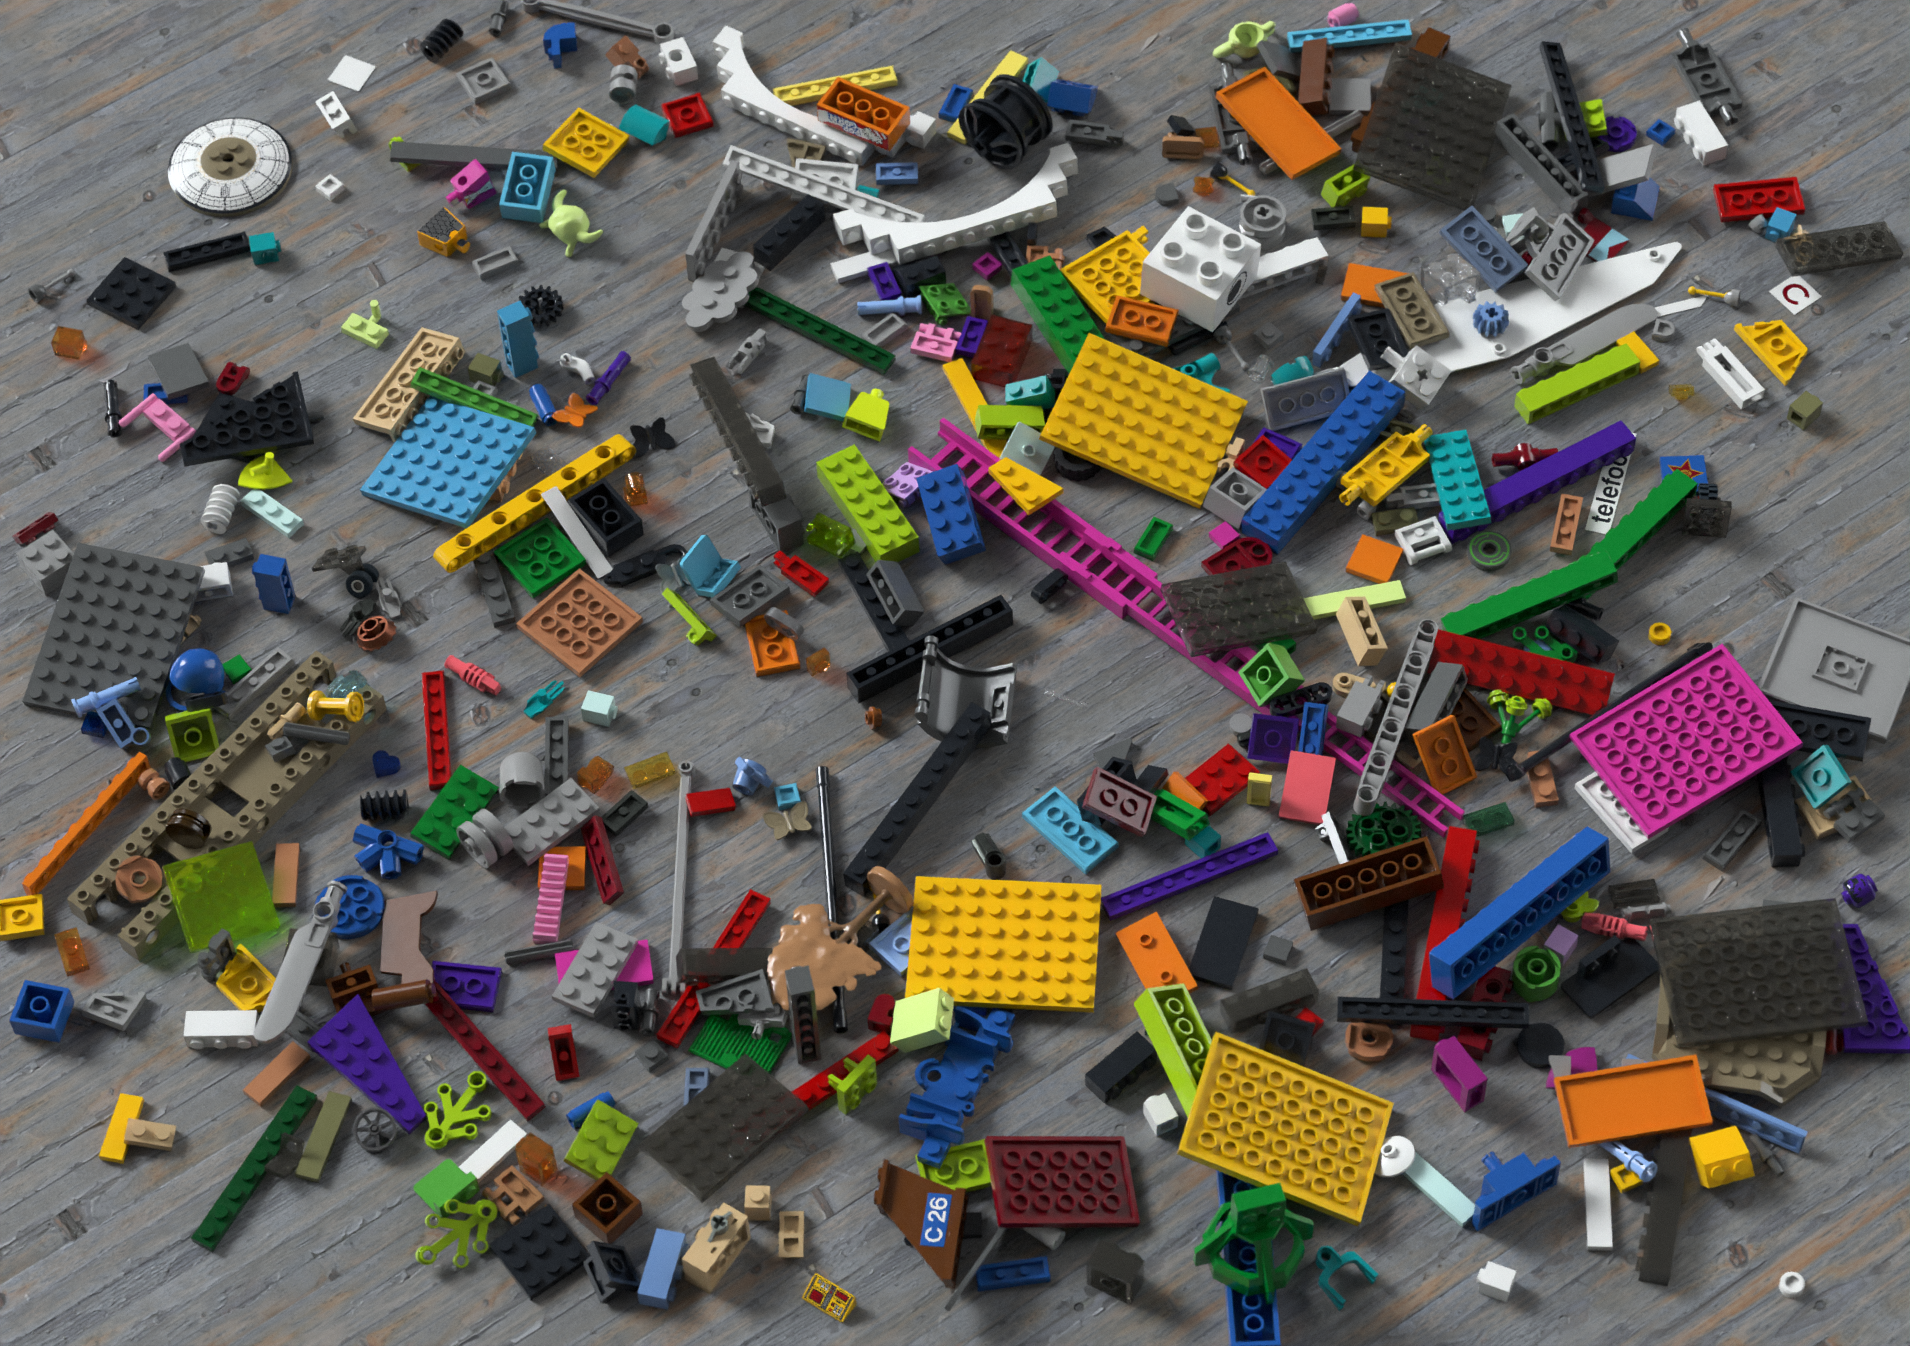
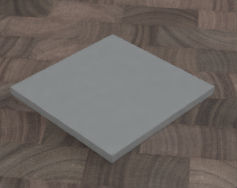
(1838, 666)

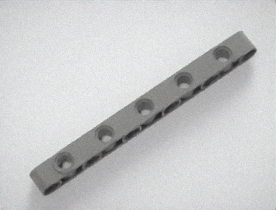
(1395, 718)

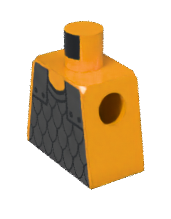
(444, 234)

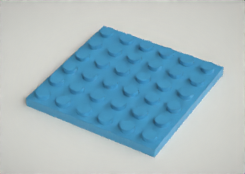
(448, 462)

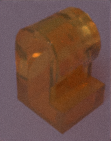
(635, 489)
(596, 773)

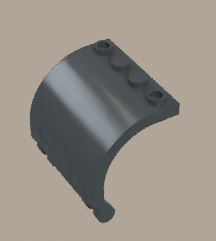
(950, 688)

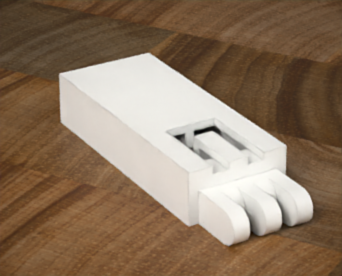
(1738, 382)

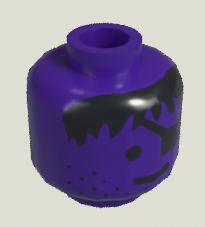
(1859, 890)

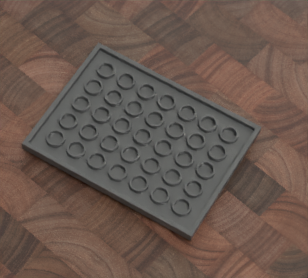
(114, 623)

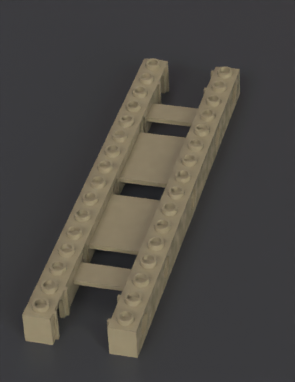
(247, 771)

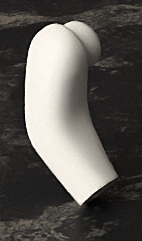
(578, 366)

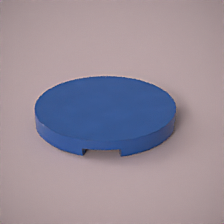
(360, 907)

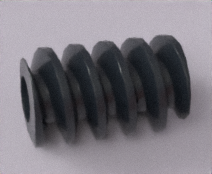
(441, 40)
(384, 805)

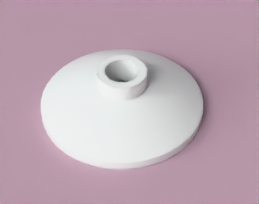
(1395, 1156)

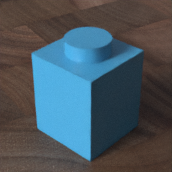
(1780, 224)

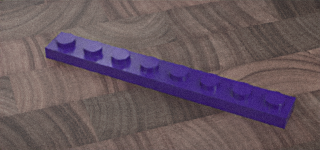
(1189, 876)

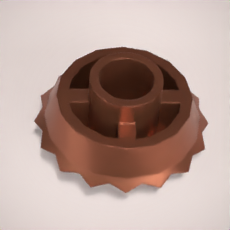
(375, 633)

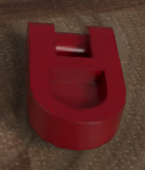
(227, 382)

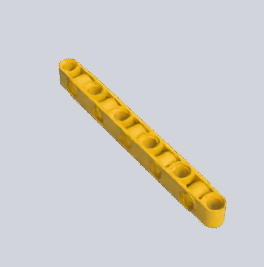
(531, 505)

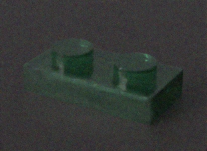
(1489, 819)

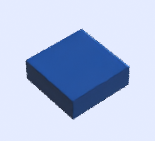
(1660, 132)

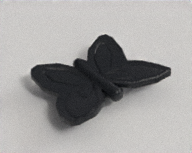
(650, 436)
(1494, 754)

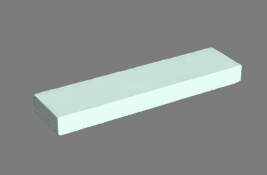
(1440, 1190)

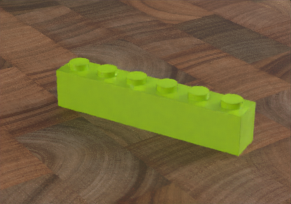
(1577, 383)

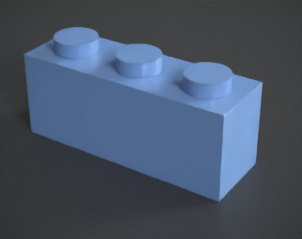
(663, 1269)

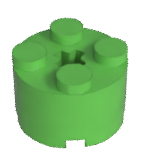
(1535, 973)

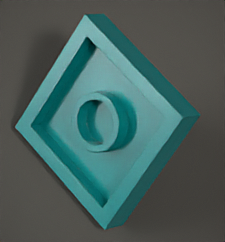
(1821, 776)

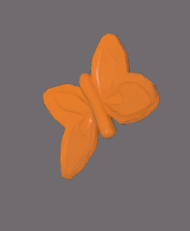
(575, 413)

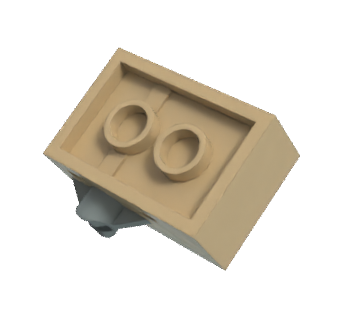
(716, 1247)

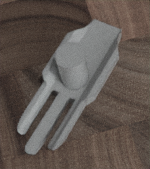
(389, 599)

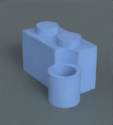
(121, 725)

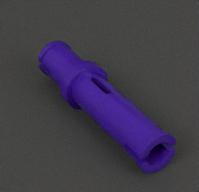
(603, 384)

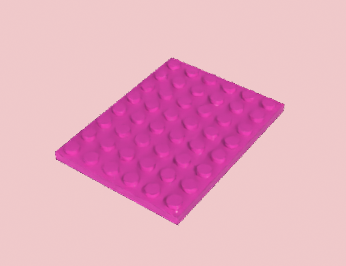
(1685, 741)

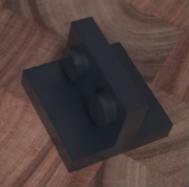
(1287, 1037)
(610, 1270)

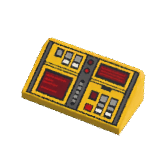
(829, 1298)

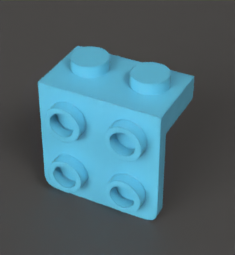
(707, 569)

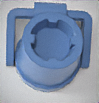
(749, 776)

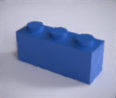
(274, 583)

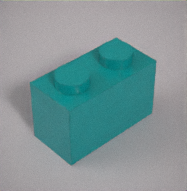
(1031, 392)

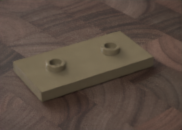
(1412, 310)

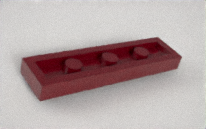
(602, 860)

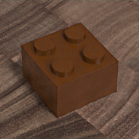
(607, 1209)

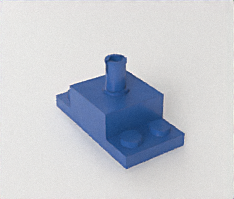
(1511, 1186)

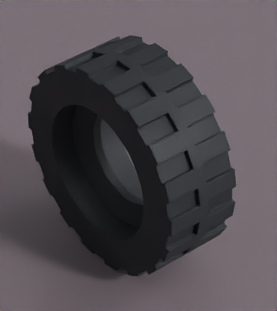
(1073, 471)

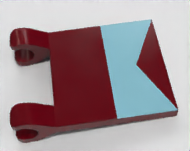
(1607, 240)

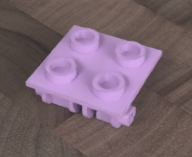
(904, 483)

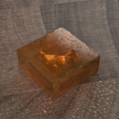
(818, 662)

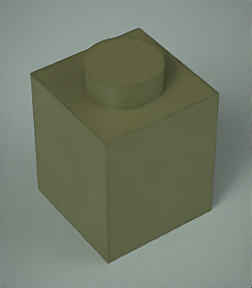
(485, 370)
(1805, 410)

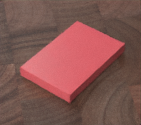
(1307, 787)

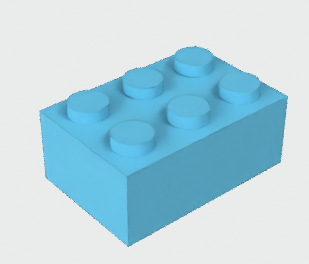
(527, 187)

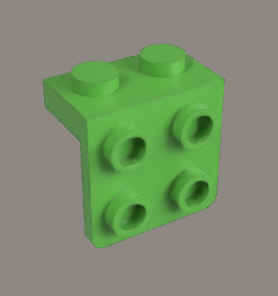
(446, 1183)

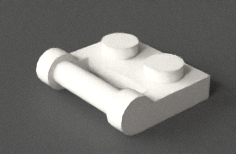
(1422, 534)

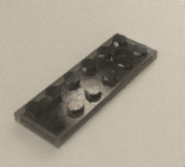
(1838, 248)

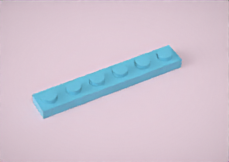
(1353, 35)

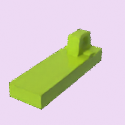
(699, 630)

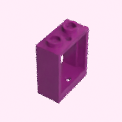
(1459, 1073)

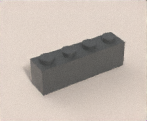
(1437, 697)

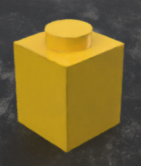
(1375, 222)

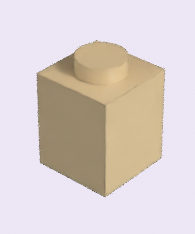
(758, 1202)

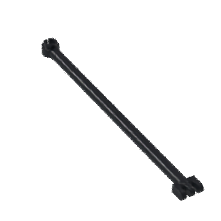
(1516, 771)

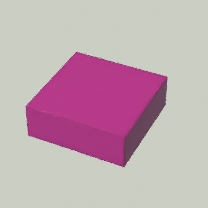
(1223, 535)

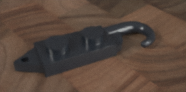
(641, 565)

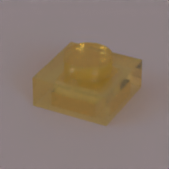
(1681, 391)

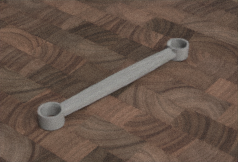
(602, 19)

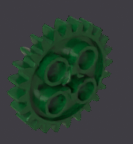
(1369, 837)

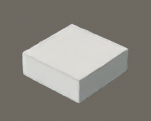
(330, 187)

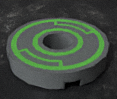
(1492, 540)

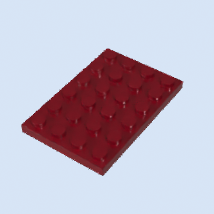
(1061, 1181)

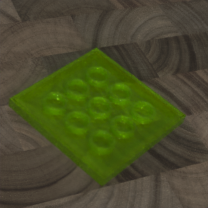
(221, 892)

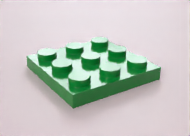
(540, 557)

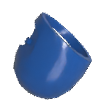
(195, 673)

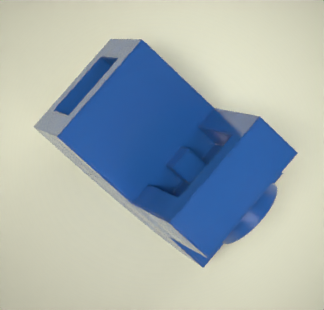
(560, 39)

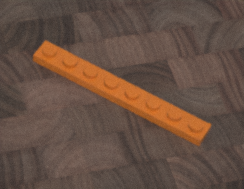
(86, 825)

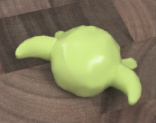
(1244, 39)
(569, 224)

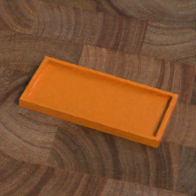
(1278, 123)
(1632, 1101)

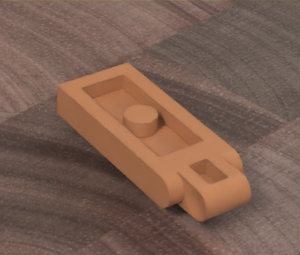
(1542, 784)

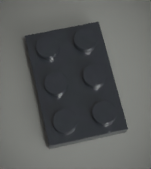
(1373, 335)

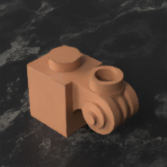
(626, 53)

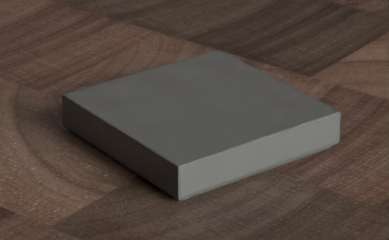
(1279, 60)

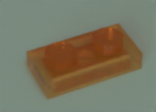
(72, 951)

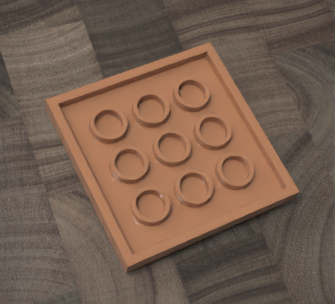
(579, 622)

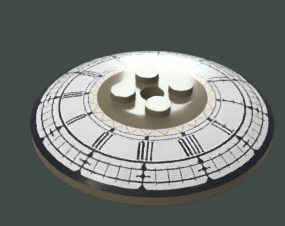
(234, 188)

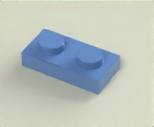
(896, 173)

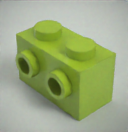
(1344, 187)

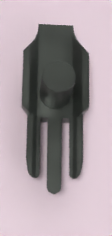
(358, 614)

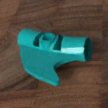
(1203, 369)

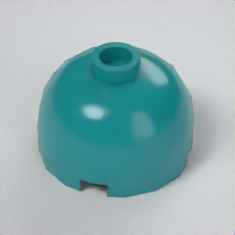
(1293, 371)

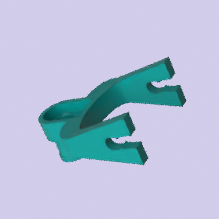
(1334, 1263)

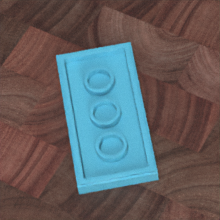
(1063, 827)

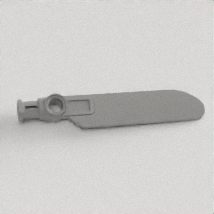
(1586, 341)
(299, 967)

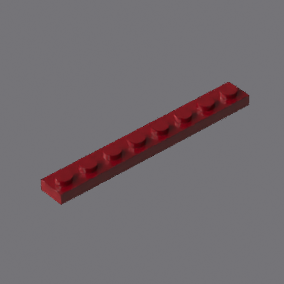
(485, 1054)

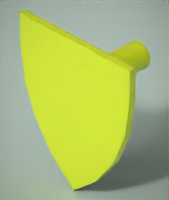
(263, 474)

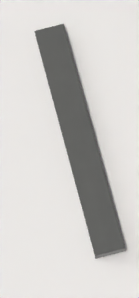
(456, 155)

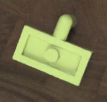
(366, 330)

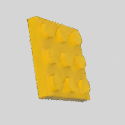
(586, 142)

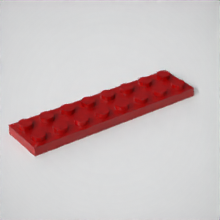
(1524, 672)

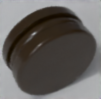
(188, 828)

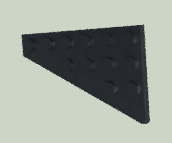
(267, 424)

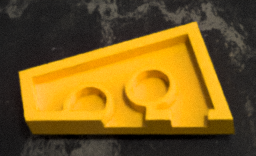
(1023, 485)

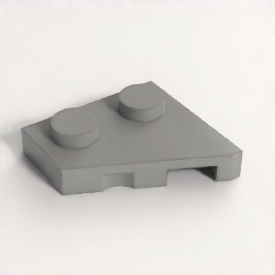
(113, 1008)

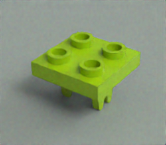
(856, 1084)

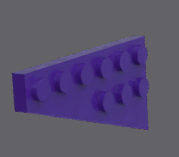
(1884, 1028)
(362, 1057)

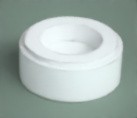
(1791, 1284)

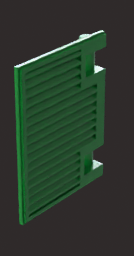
(726, 1041)

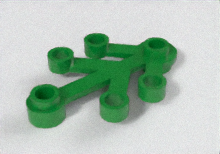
(1549, 640)

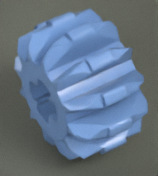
(1490, 319)

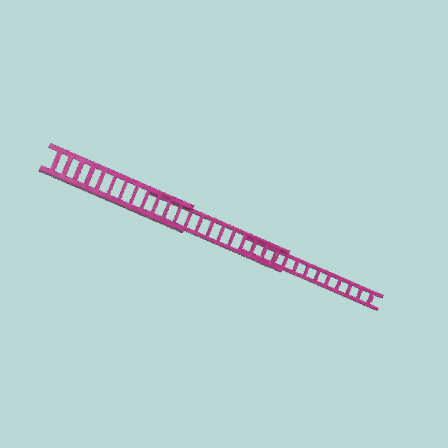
(1121, 606)

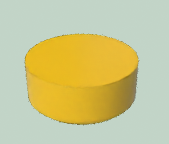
(1659, 633)

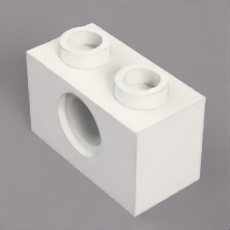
(678, 61)

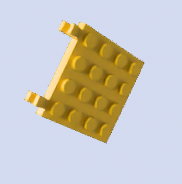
(1110, 272)

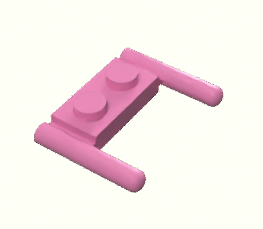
(163, 418)

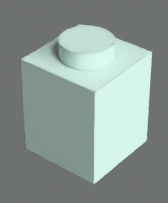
(599, 708)

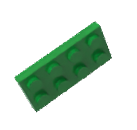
(456, 803)

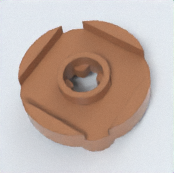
(126, 875)
(1365, 1050)

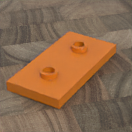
(1155, 954)

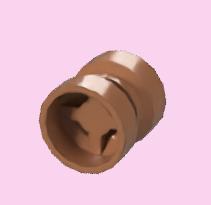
(151, 781)

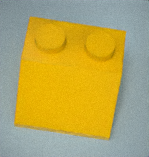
(1721, 1157)

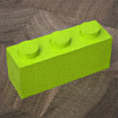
(1000, 420)

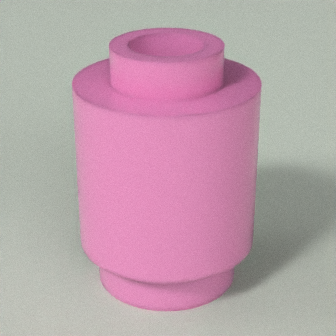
(1343, 15)

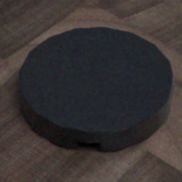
(1538, 1043)

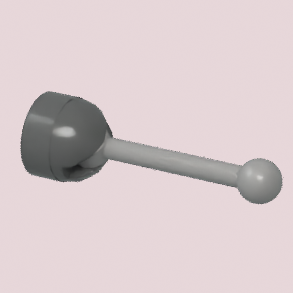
(38, 292)
(1224, 336)

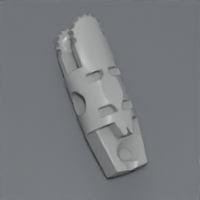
(748, 351)

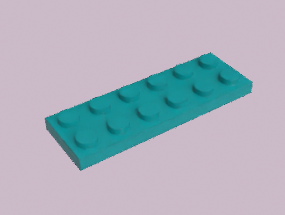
(1457, 480)

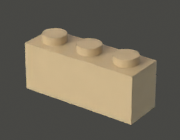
(1361, 631)

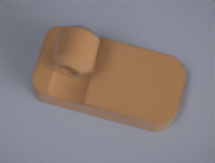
(1182, 147)
(981, 302)

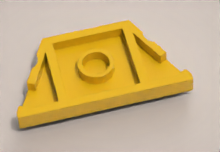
(1774, 346)
(246, 981)

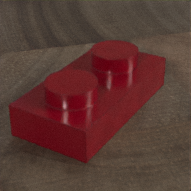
(28, 534)

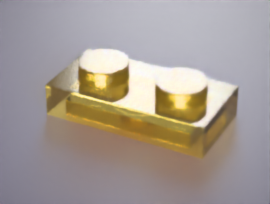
(649, 770)

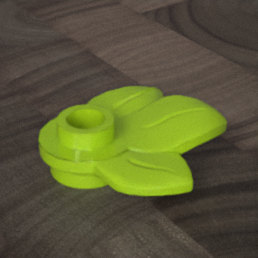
(1579, 907)

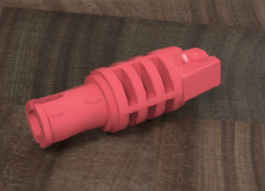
(473, 675)
(1610, 926)

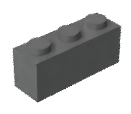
(895, 593)

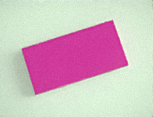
(637, 968)

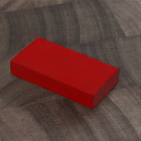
(710, 802)

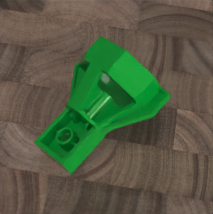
(1256, 1218)

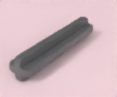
(316, 733)
(537, 952)

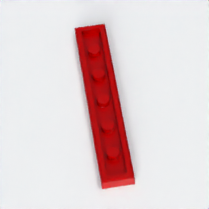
(436, 729)

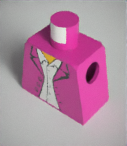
(471, 186)

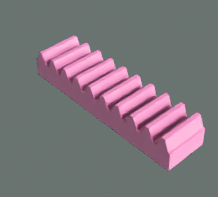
(550, 899)

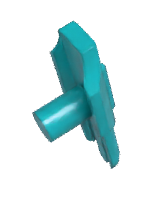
(542, 699)

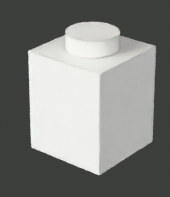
(1160, 1114)
(1496, 1281)

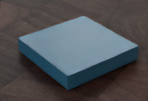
(827, 397)

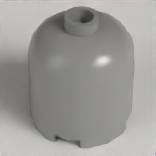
(521, 780)

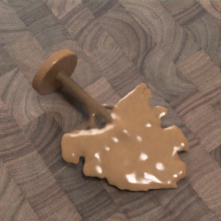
(832, 960)

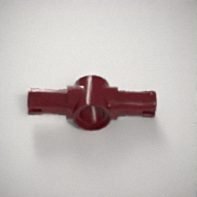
(1521, 456)

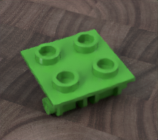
(944, 301)

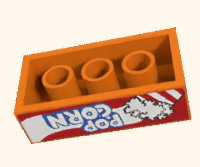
(863, 114)

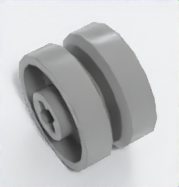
(1265, 218)
(484, 838)

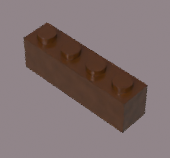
(1315, 76)

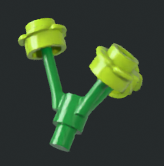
(1516, 707)

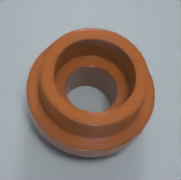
(873, 717)

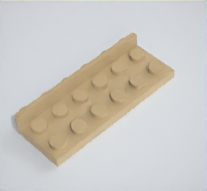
(393, 401)

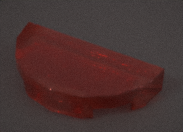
(1833, 1042)

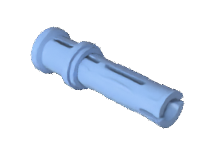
(900, 306)
(96, 700)
(1632, 1160)

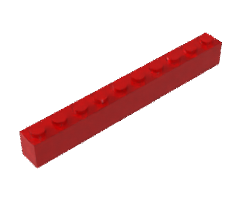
(1447, 912)

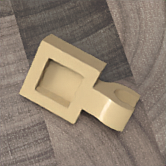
(1233, 452)

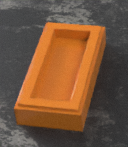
(1184, 790)

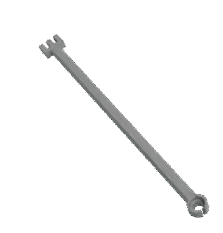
(680, 878)

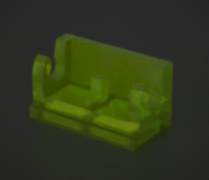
(830, 535)

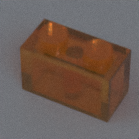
(536, 1159)

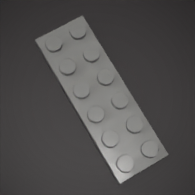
(713, 221)

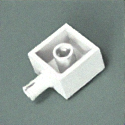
(1415, 365)

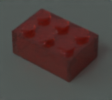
(1001, 351)

